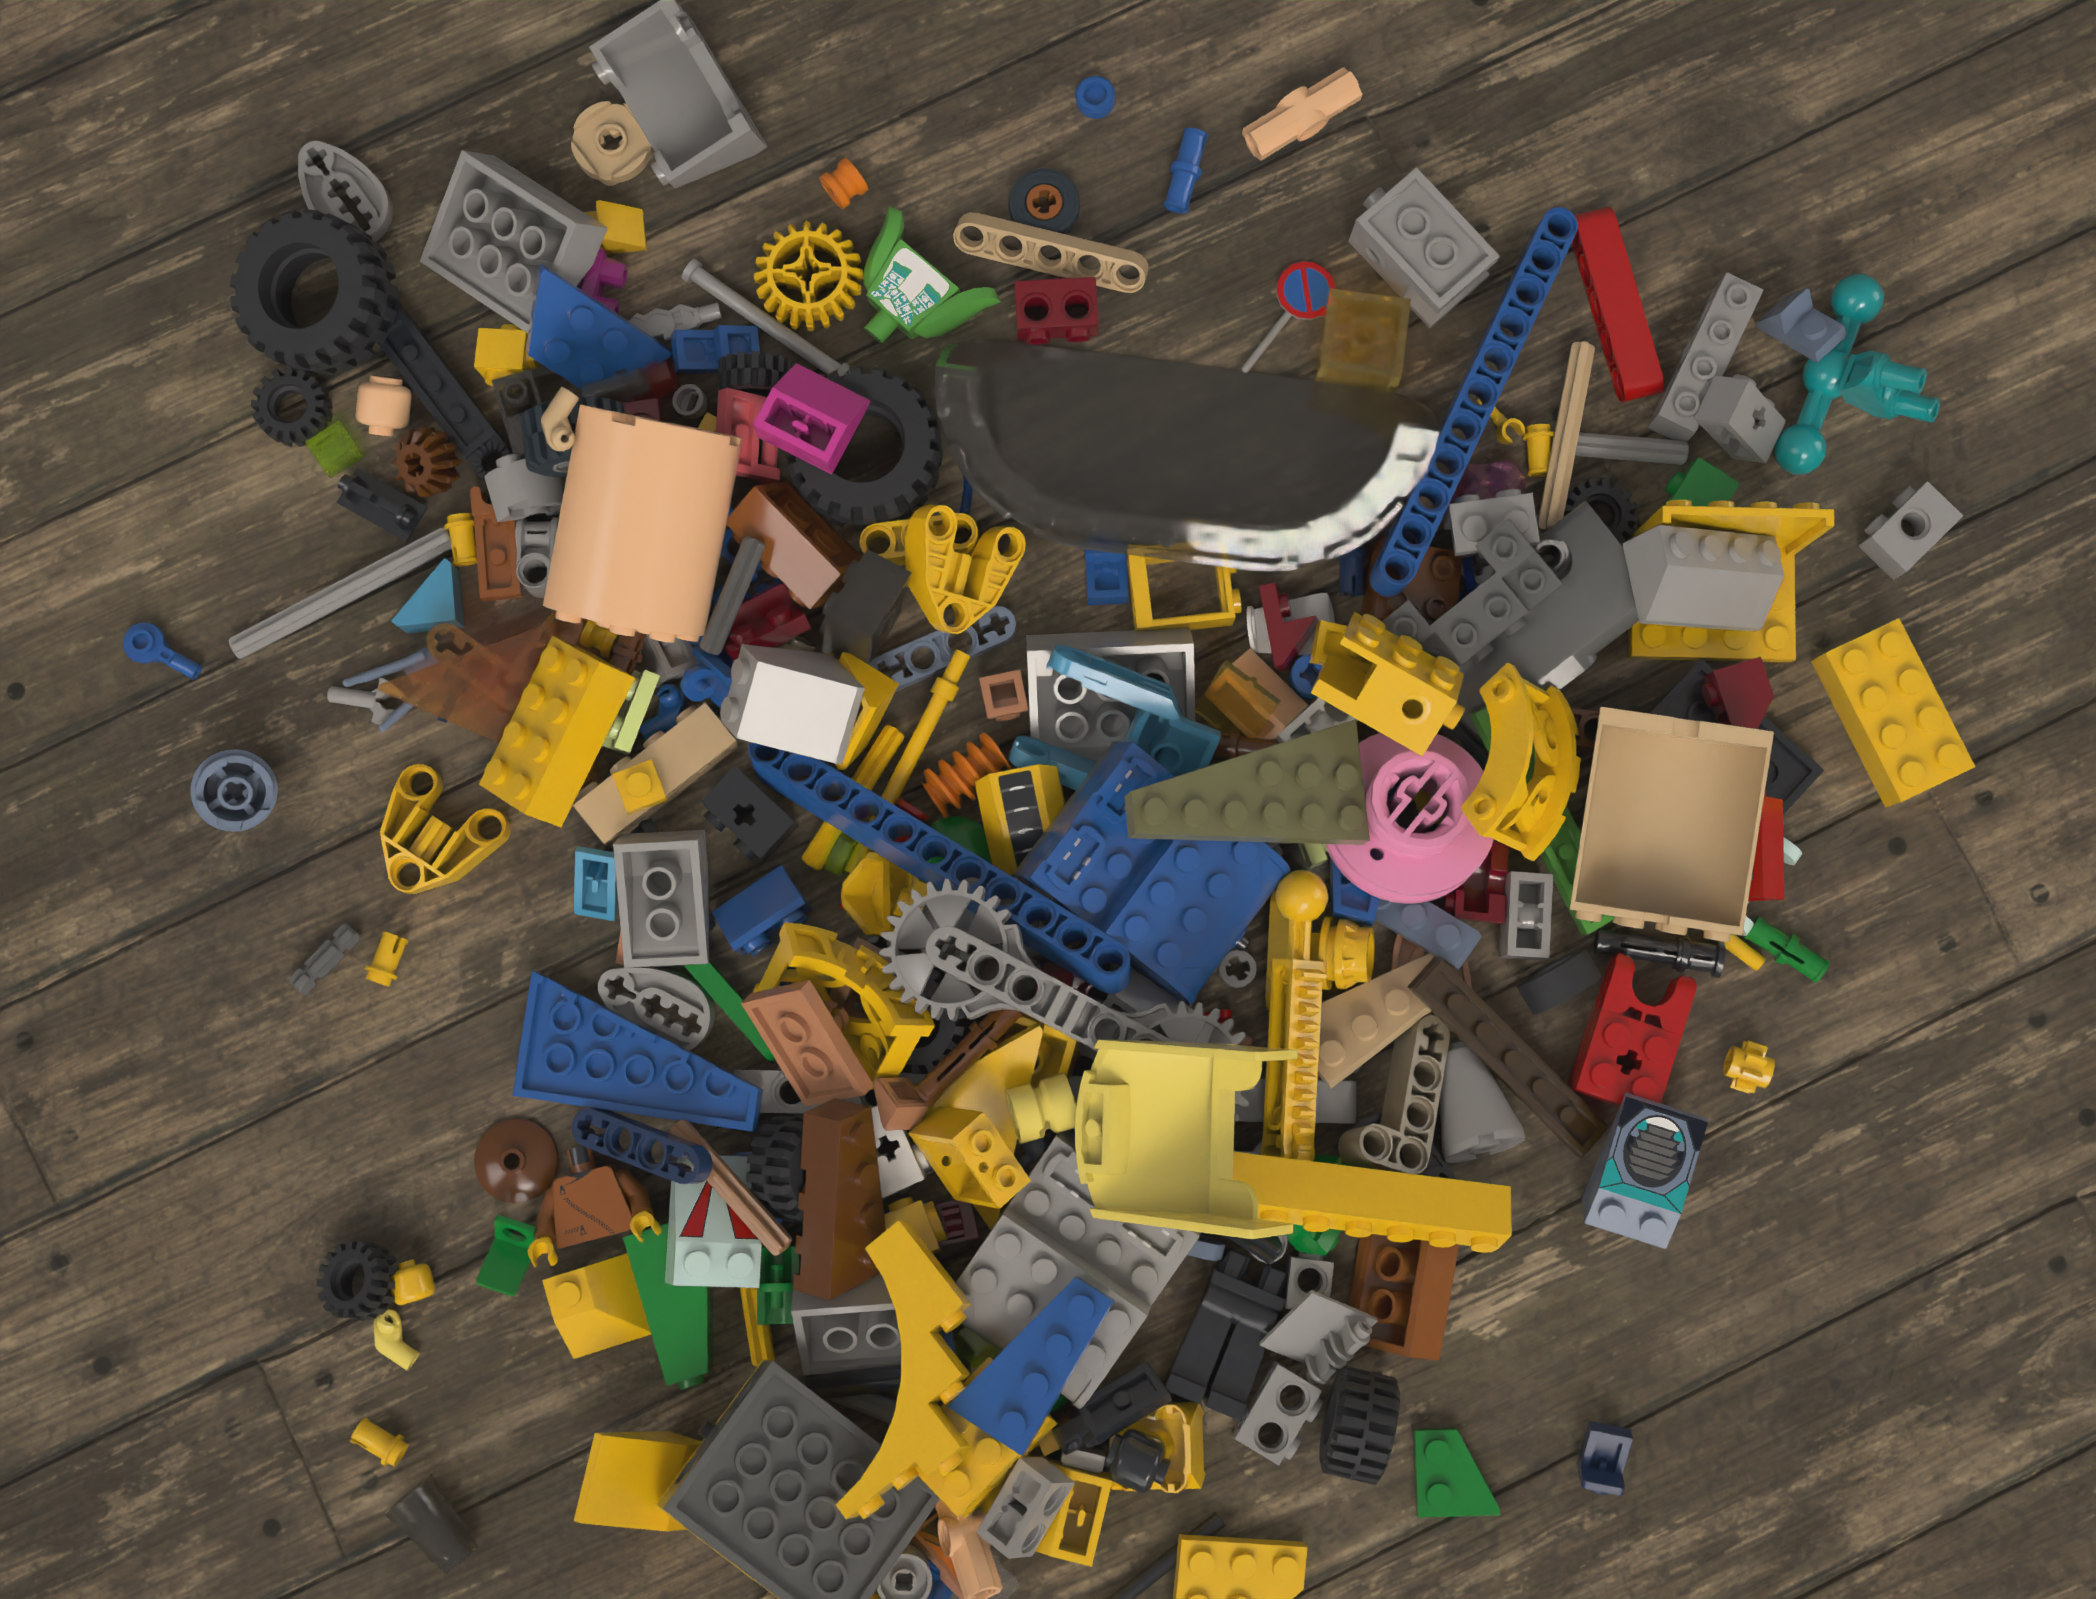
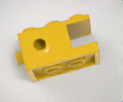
(1401, 694)
(984, 1462)

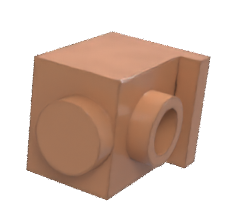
(1003, 695)

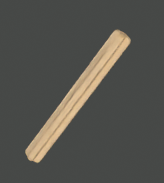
(1566, 435)

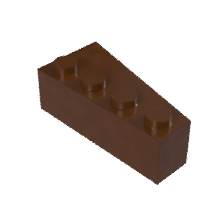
(838, 1199)

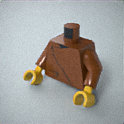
(590, 1206)

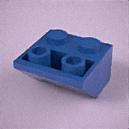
(761, 911)

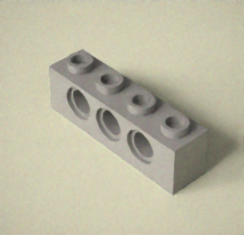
(1705, 356)

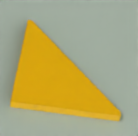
(985, 1086)

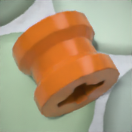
(843, 183)

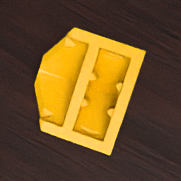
(872, 892)

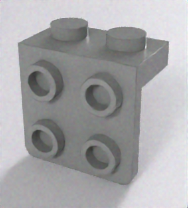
(1475, 518)

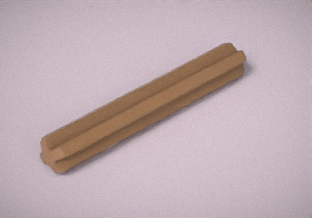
(738, 1195)

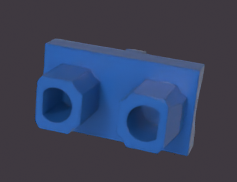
(709, 678)

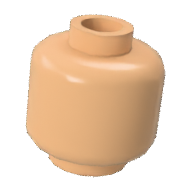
(383, 405)

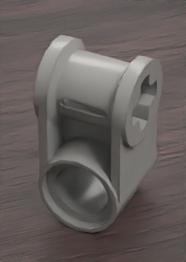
(534, 551)

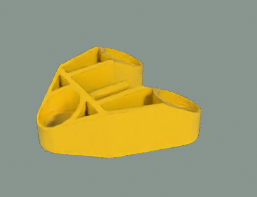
(954, 578)
(404, 819)

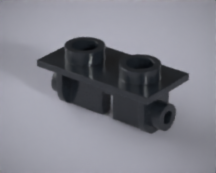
(380, 504)

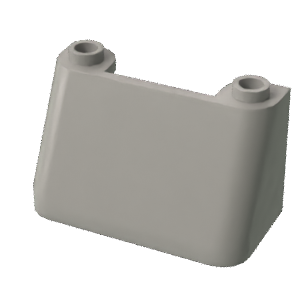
(677, 94)

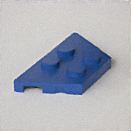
(583, 336)

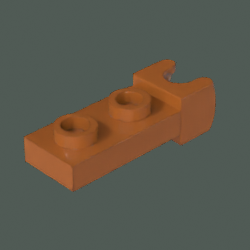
(494, 551)

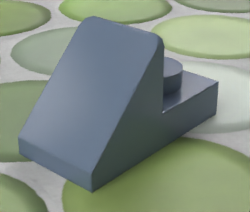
(1802, 326)

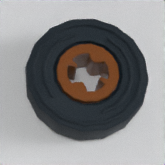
(1048, 184)

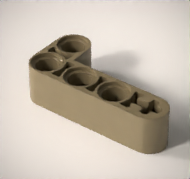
(1421, 1050)

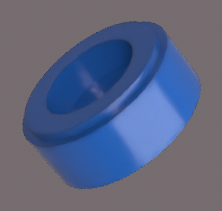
(1095, 97)

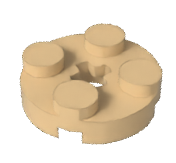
(588, 143)

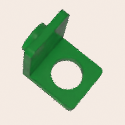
(507, 1257)

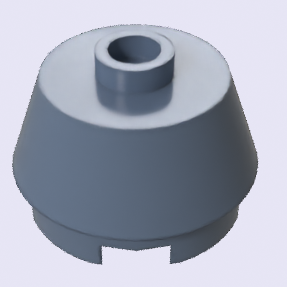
(234, 790)

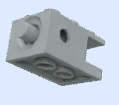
(1422, 246)

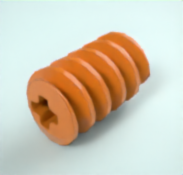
(963, 774)

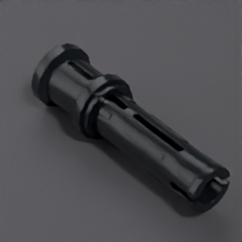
(1682, 950)

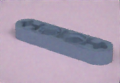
(938, 644)

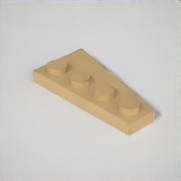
(1367, 1020)

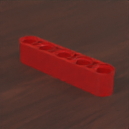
(1616, 306)

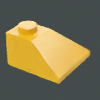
(597, 1306)

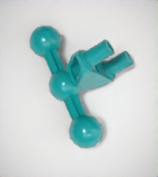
(1862, 380)

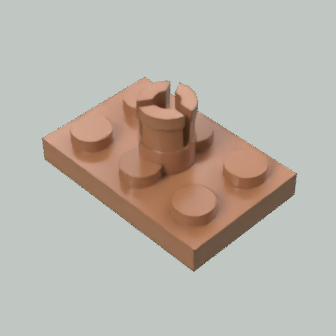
(808, 1042)

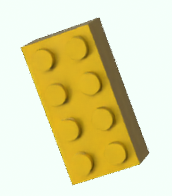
(1892, 713)
(556, 731)

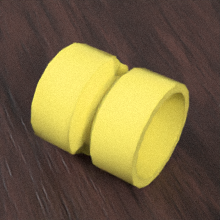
(1041, 1108)

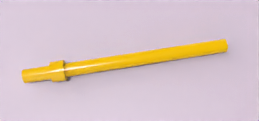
(944, 691)

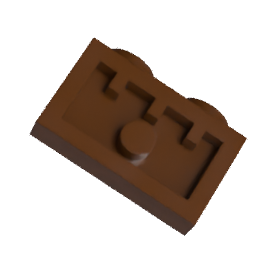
(1431, 589)

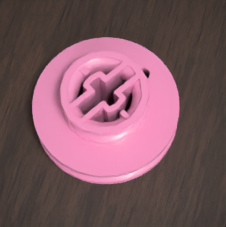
(1410, 862)

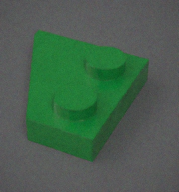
(1448, 1477)

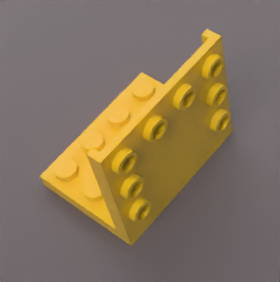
(1776, 640)

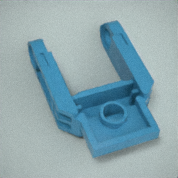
(1156, 728)

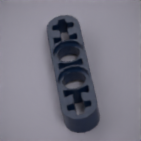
(641, 1145)

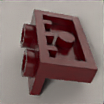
(766, 621)

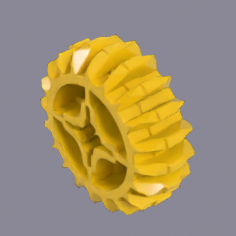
(793, 276)

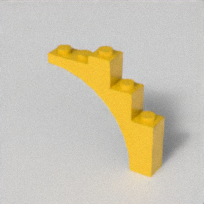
(930, 1371)

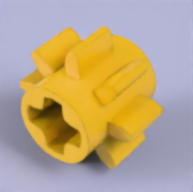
(1748, 1067)

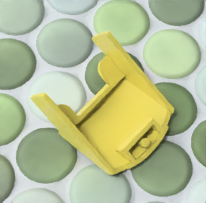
(1162, 1135)

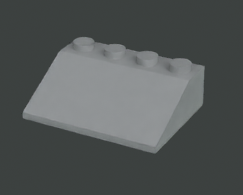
(500, 230)
(1089, 721)

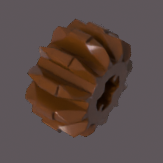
(426, 461)

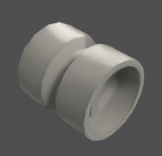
(908, 1577)

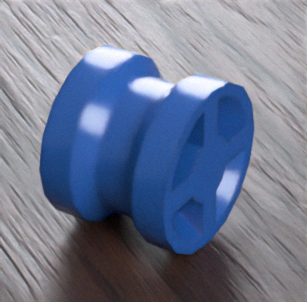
(1303, 684)

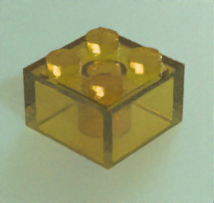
(1362, 339)

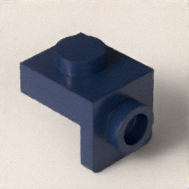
(1604, 1458)

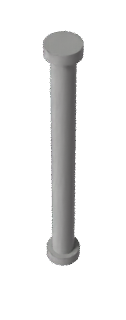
(694, 273)

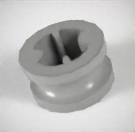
(1232, 980)

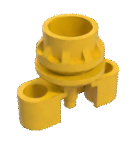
(1343, 948)

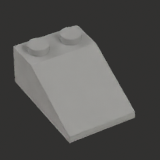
(663, 898)

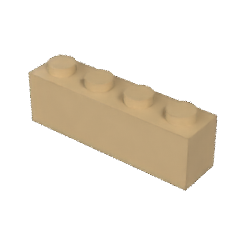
(680, 760)

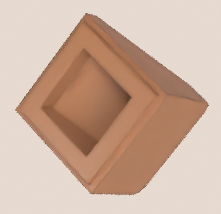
(898, 1103)

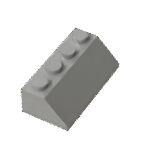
(1703, 577)

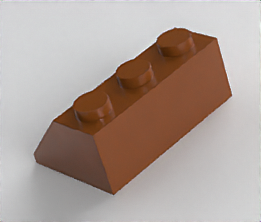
(797, 541)
(1407, 1292)

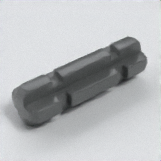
(324, 959)

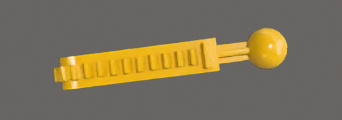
(1294, 1023)

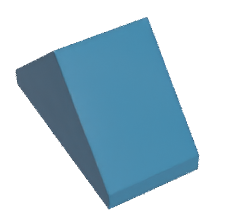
(434, 602)
(595, 884)

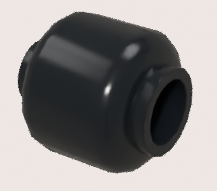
(1137, 1460)

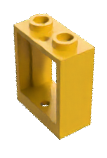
(1141, 606)
(979, 1163)

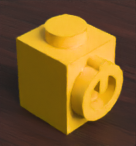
(502, 352)
(921, 1217)

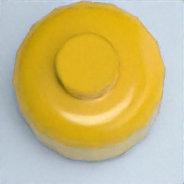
(412, 1282)

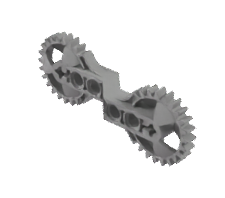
(1054, 1002)

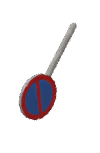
(1302, 295)

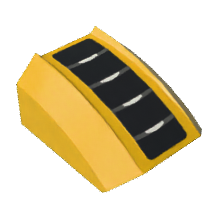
(1018, 810)

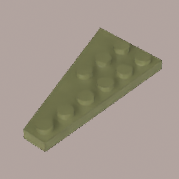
(1279, 794)

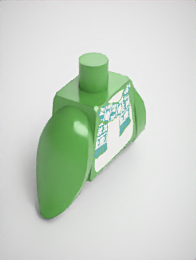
(912, 291)

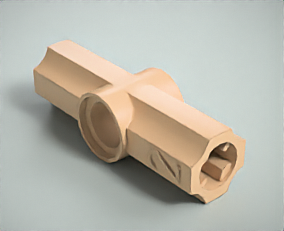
(1302, 113)
(968, 1552)

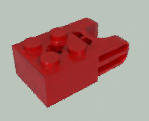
(1629, 1027)

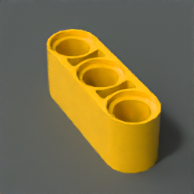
(896, 532)

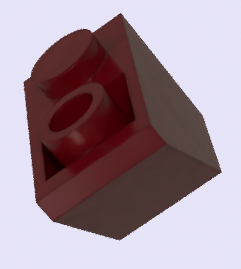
(1739, 693)

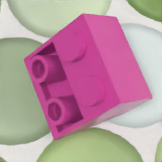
(810, 417)

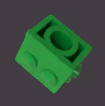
(1701, 484)

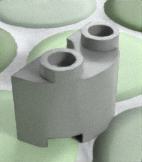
(521, 493)

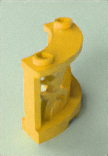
(1502, 802)
(837, 964)

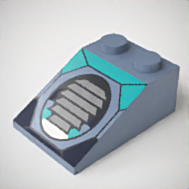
(1644, 1171)

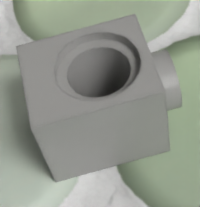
(1295, 1265)

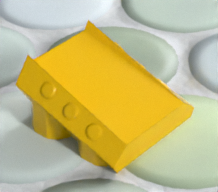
(1182, 1433)

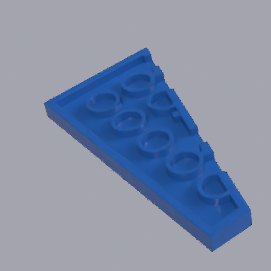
(602, 1060)

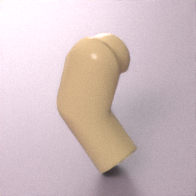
(556, 422)

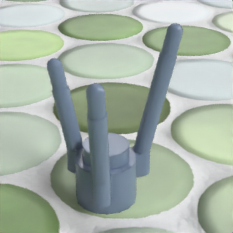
(410, 664)

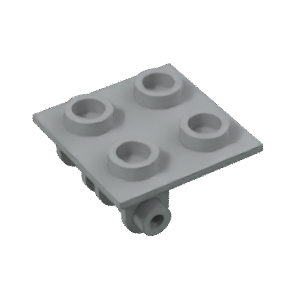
(1320, 1335)

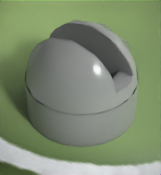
(685, 399)

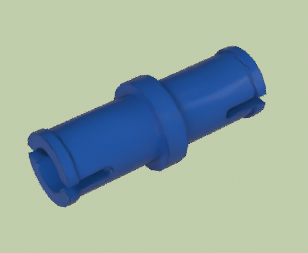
(1185, 170)

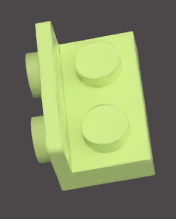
(631, 714)

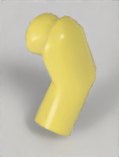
(390, 1342)

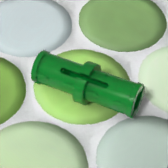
(1787, 949)

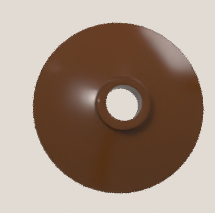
(536, 1154)

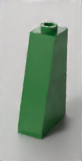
(676, 1315)

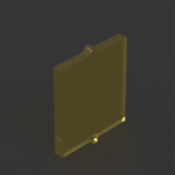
(1237, 703)

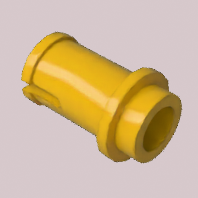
(1539, 448)
(462, 539)
(386, 959)
(380, 1442)

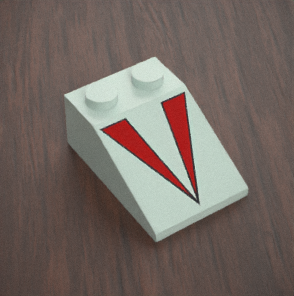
(708, 1238)

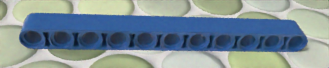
(1484, 384)
(958, 862)

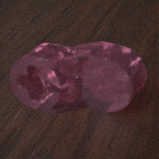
(1489, 480)

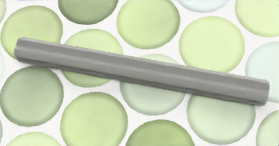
(340, 593)

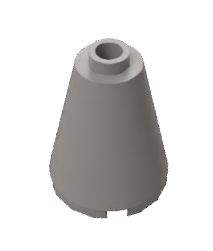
(1474, 1109)

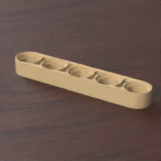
(1031, 257)

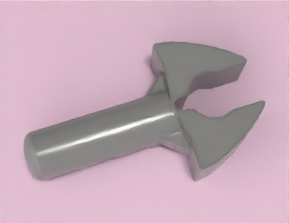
(362, 699)

